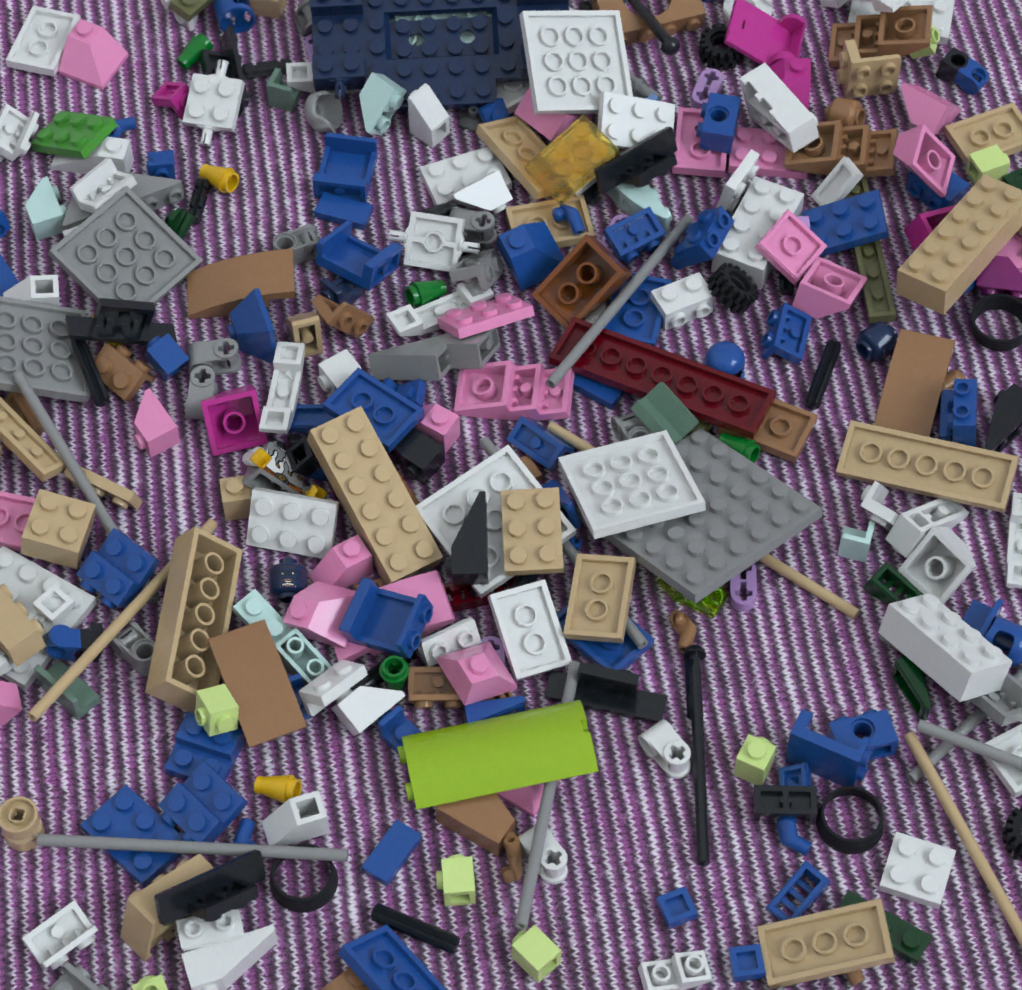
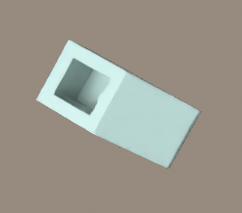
(379, 102)
(44, 210)

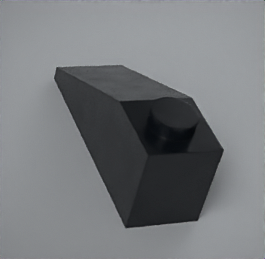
(1006, 419)
(419, 456)
(470, 548)

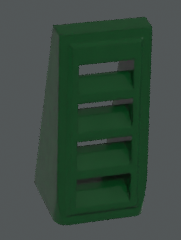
(893, 578)
(912, 684)

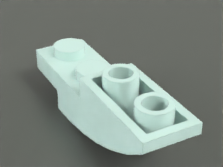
(635, 199)
(293, 648)

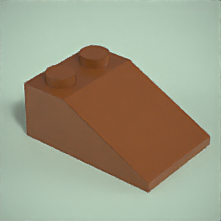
(581, 281)

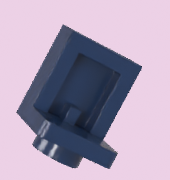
(340, 290)

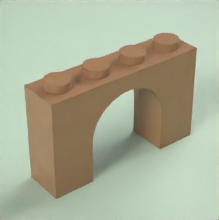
(678, 17)

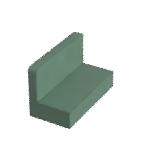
(664, 411)
(77, 698)

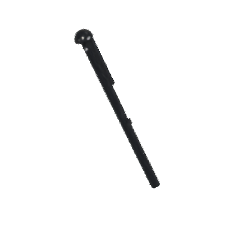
(670, 45)
(693, 655)

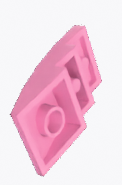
(512, 391)
(426, 584)

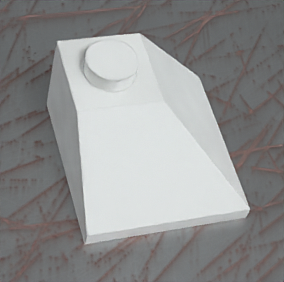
(938, 563)

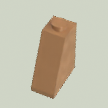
(480, 820)

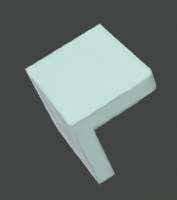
(856, 543)

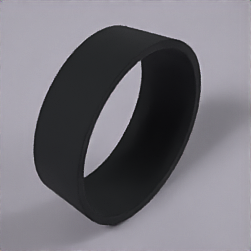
(996, 302)
(846, 845)
(306, 904)

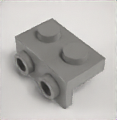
(1003, 705)

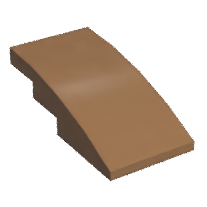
(884, 33)
(866, 149)
(224, 284)
(915, 383)
(257, 683)

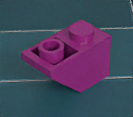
(1000, 277)

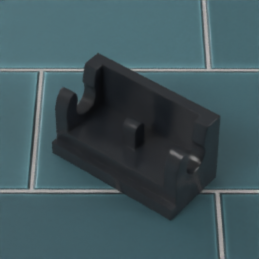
(784, 801)

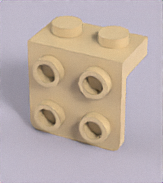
(866, 75)

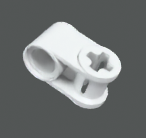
(667, 749)
(553, 860)

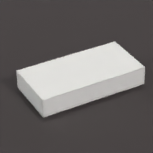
(838, 183)

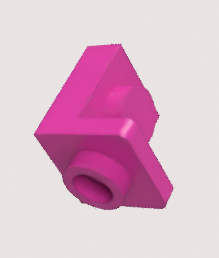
(172, 95)

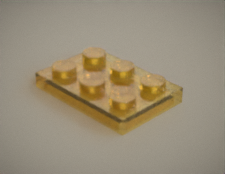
(571, 159)

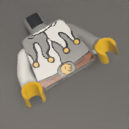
(271, 470)

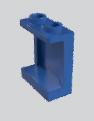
(346, 167)
(355, 258)
(386, 619)
(826, 756)

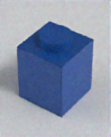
(166, 356)

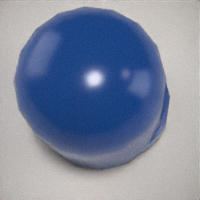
(234, 8)
(726, 357)
(1007, 637)

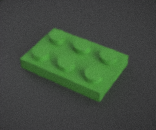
(73, 134)

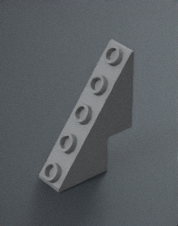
(152, 190)
(434, 356)

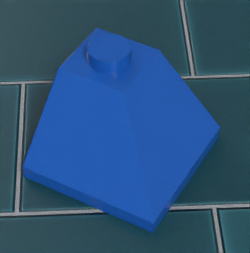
(529, 253)
(253, 327)

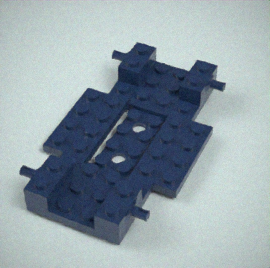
(359, 39)

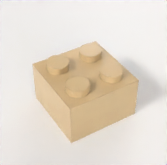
(58, 529)

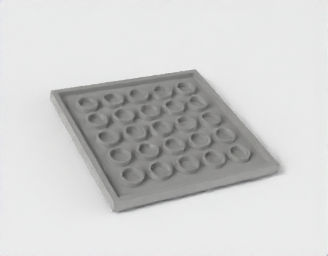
(743, 521)

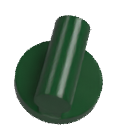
(180, 221)

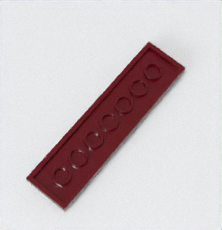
(640, 367)

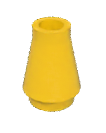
(221, 178)
(278, 787)

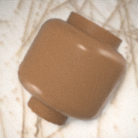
(846, 110)

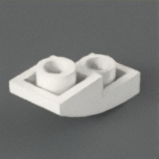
(678, 973)

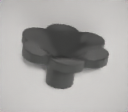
(469, 119)

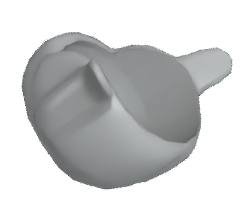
(323, 111)

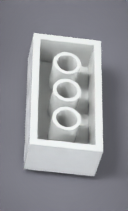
(752, 219)
(945, 647)

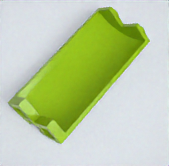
(498, 754)

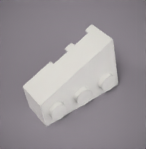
(778, 109)

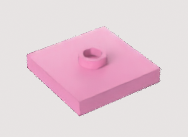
(790, 246)

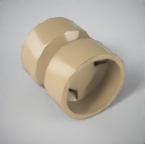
(20, 823)

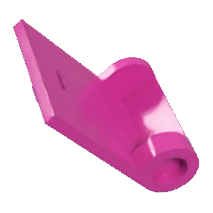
(762, 35)

